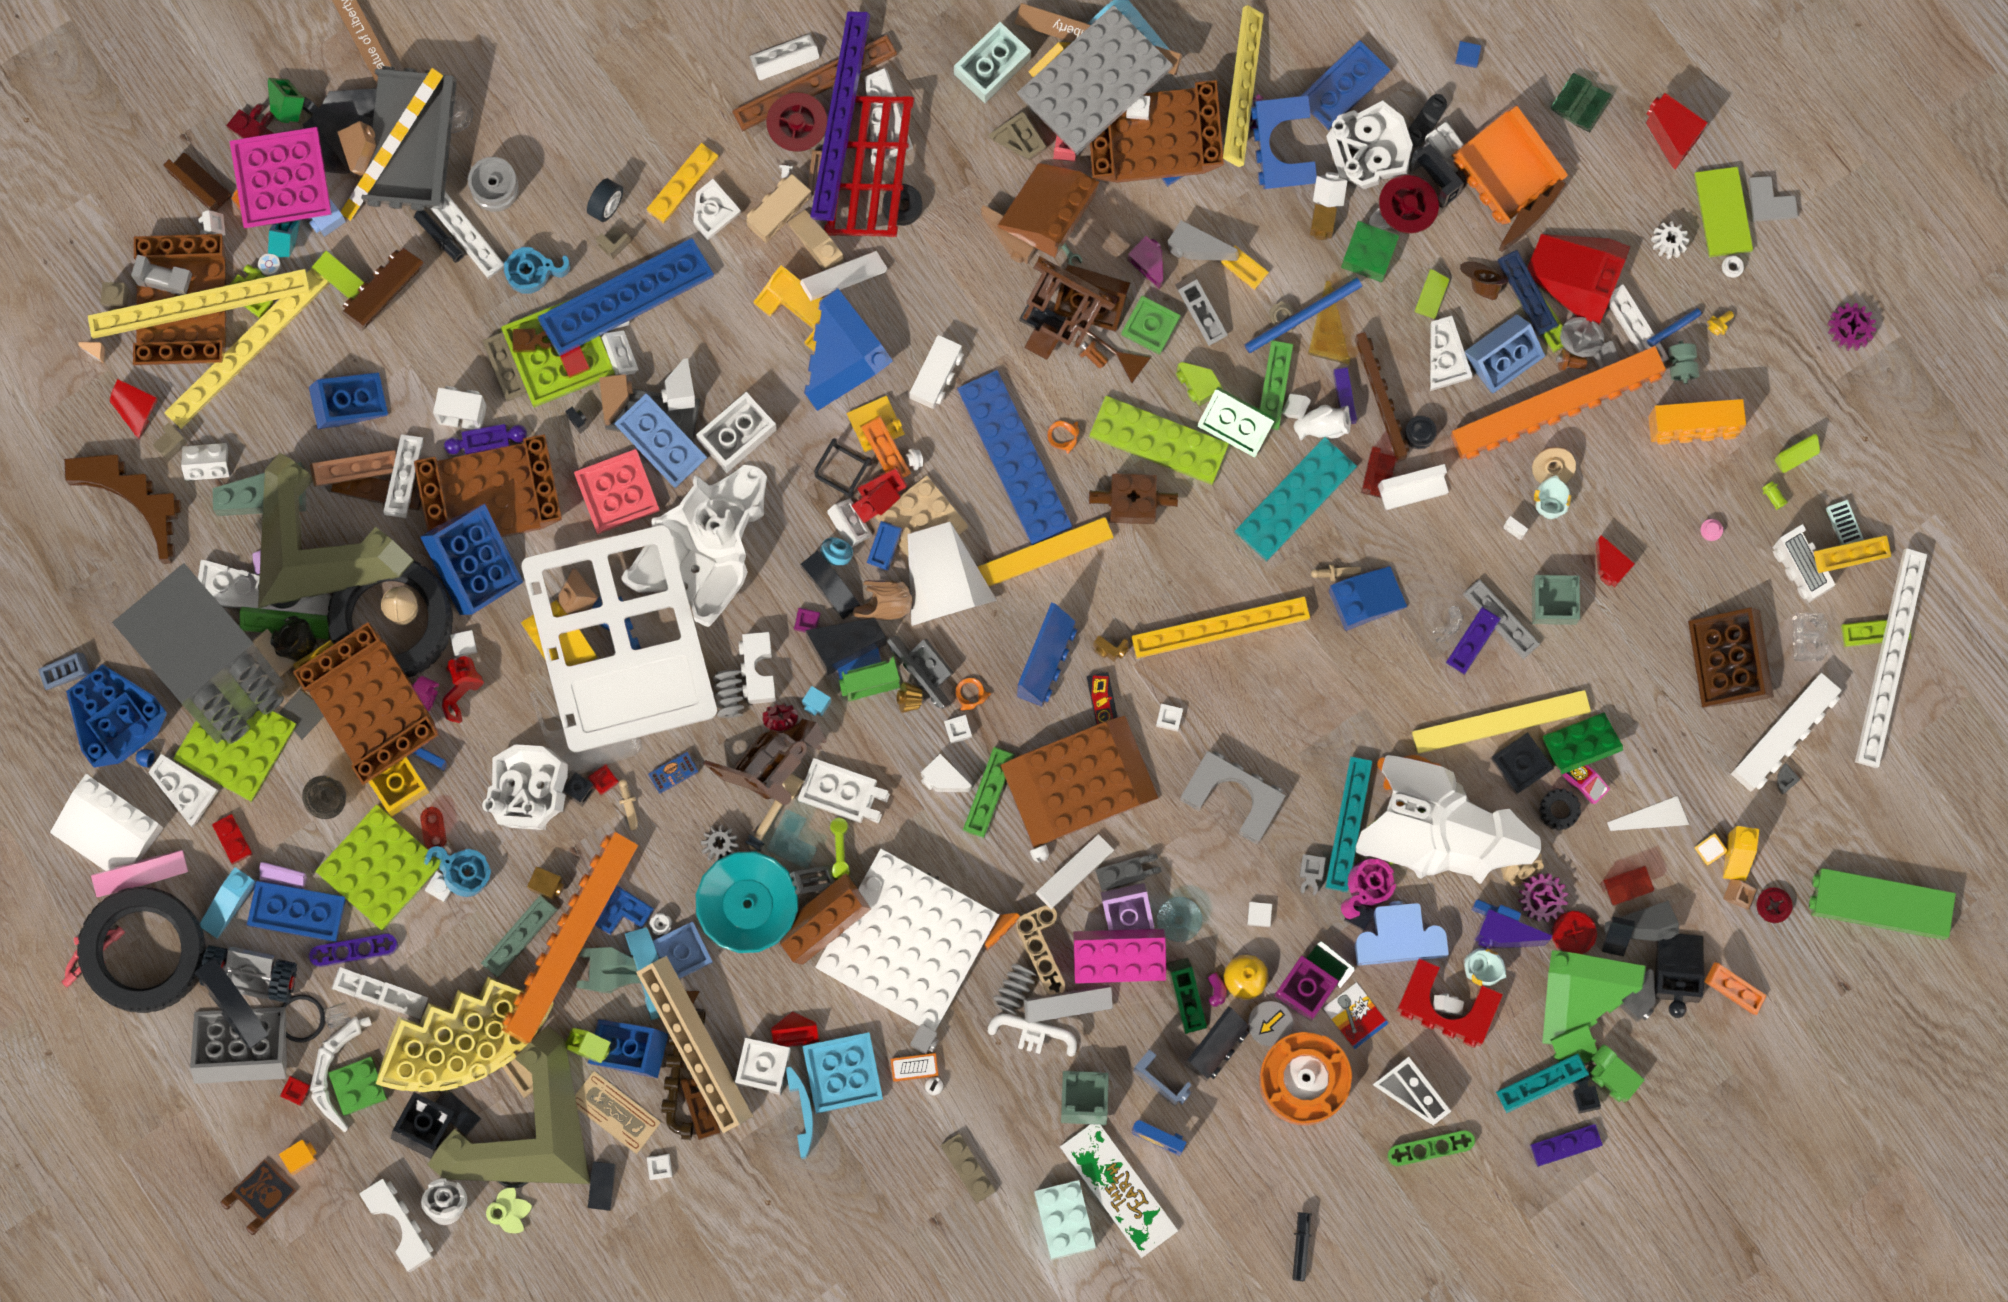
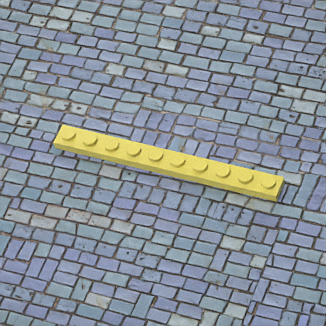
(198, 303)
(243, 352)

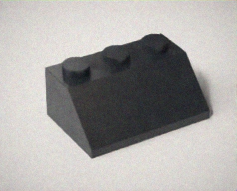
(1218, 1045)

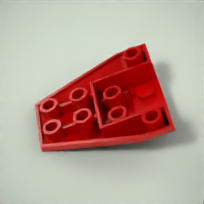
(1578, 271)

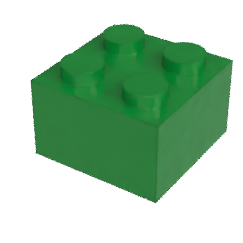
(1370, 251)

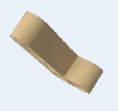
(1044, 954)

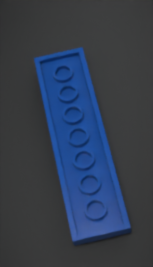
(625, 296)
(1014, 458)

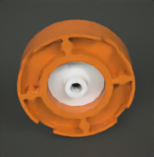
(1299, 1100)

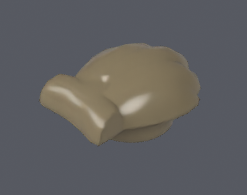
(1281, 312)

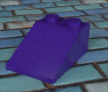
(1503, 932)

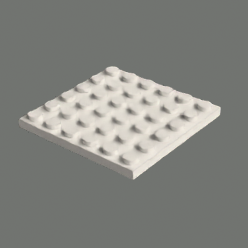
(911, 943)

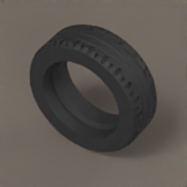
(439, 617)
(110, 911)

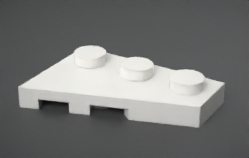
(1447, 355)
(184, 789)

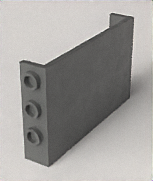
(420, 163)

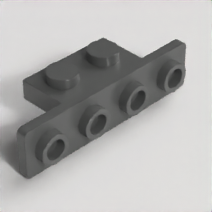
(926, 666)

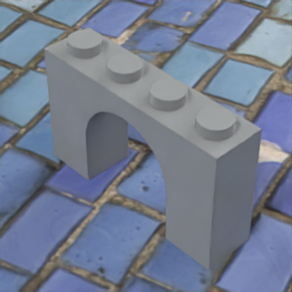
(1216, 770)

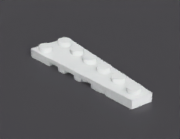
(241, 589)

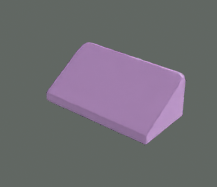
(282, 876)

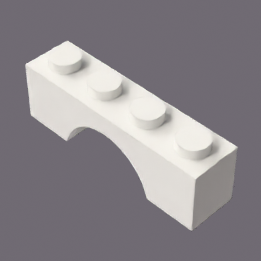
(412, 1249)

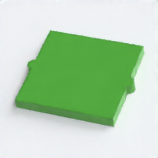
(1573, 1042)

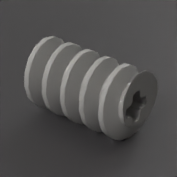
(727, 693)
(1014, 989)

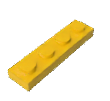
(682, 183)
(1852, 554)

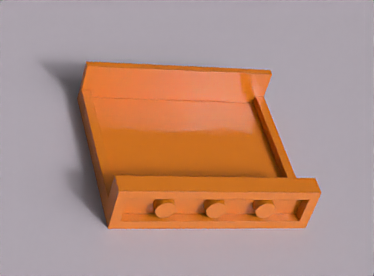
(1508, 164)

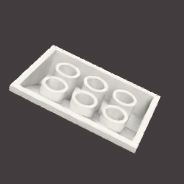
(104, 826)

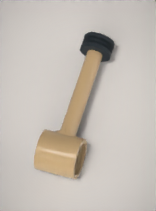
(793, 785)

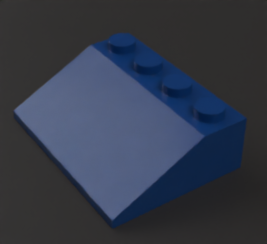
(472, 560)
(1046, 656)

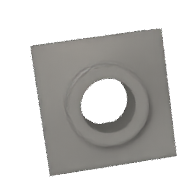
(924, 1040)

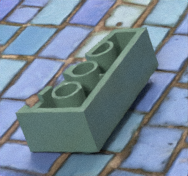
(245, 497)

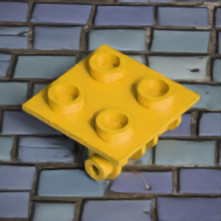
(871, 410)

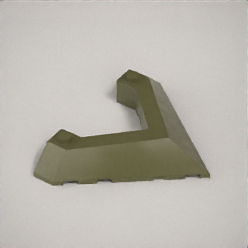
(295, 573)
(558, 1149)

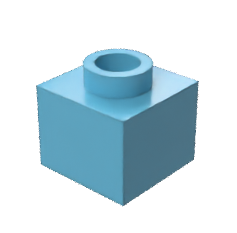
(816, 702)

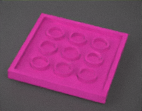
(280, 177)

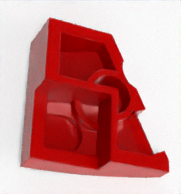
(132, 406)

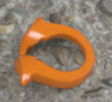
(1072, 428)
(983, 695)

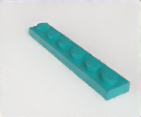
(1348, 824)

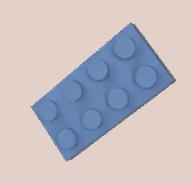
(660, 440)

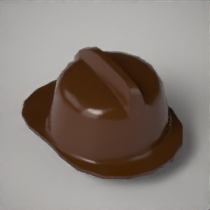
(1484, 280)

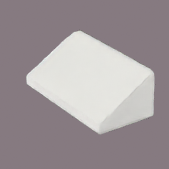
(848, 523)

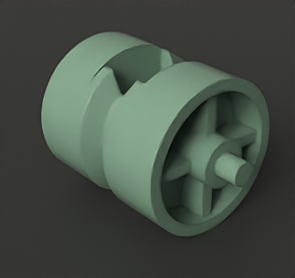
(1684, 366)

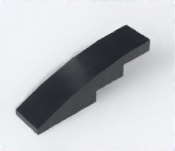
(232, 1003)

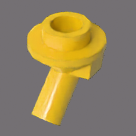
(1717, 325)

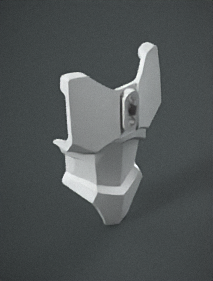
(706, 539)
(1450, 832)

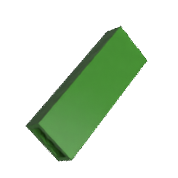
(1882, 904)

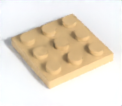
(920, 509)

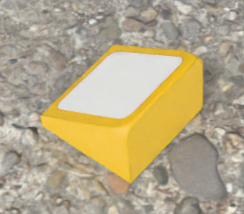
(1711, 849)

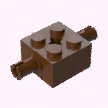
(1119, 498)

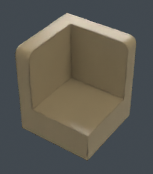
(613, 242)
(170, 442)

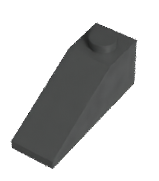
(1653, 923)

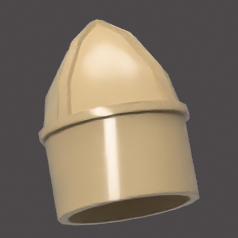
(399, 605)

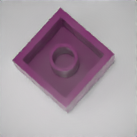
(1306, 988)

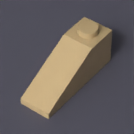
(816, 241)

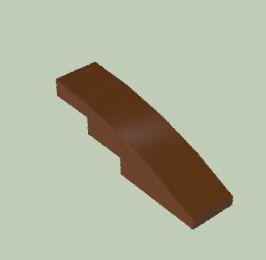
(1527, 220)

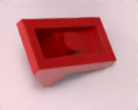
(876, 501)

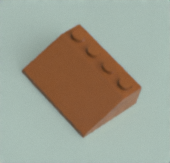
(1049, 207)

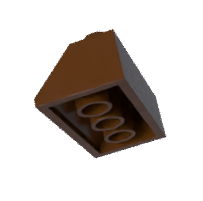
(382, 289)

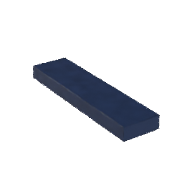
(1527, 293)

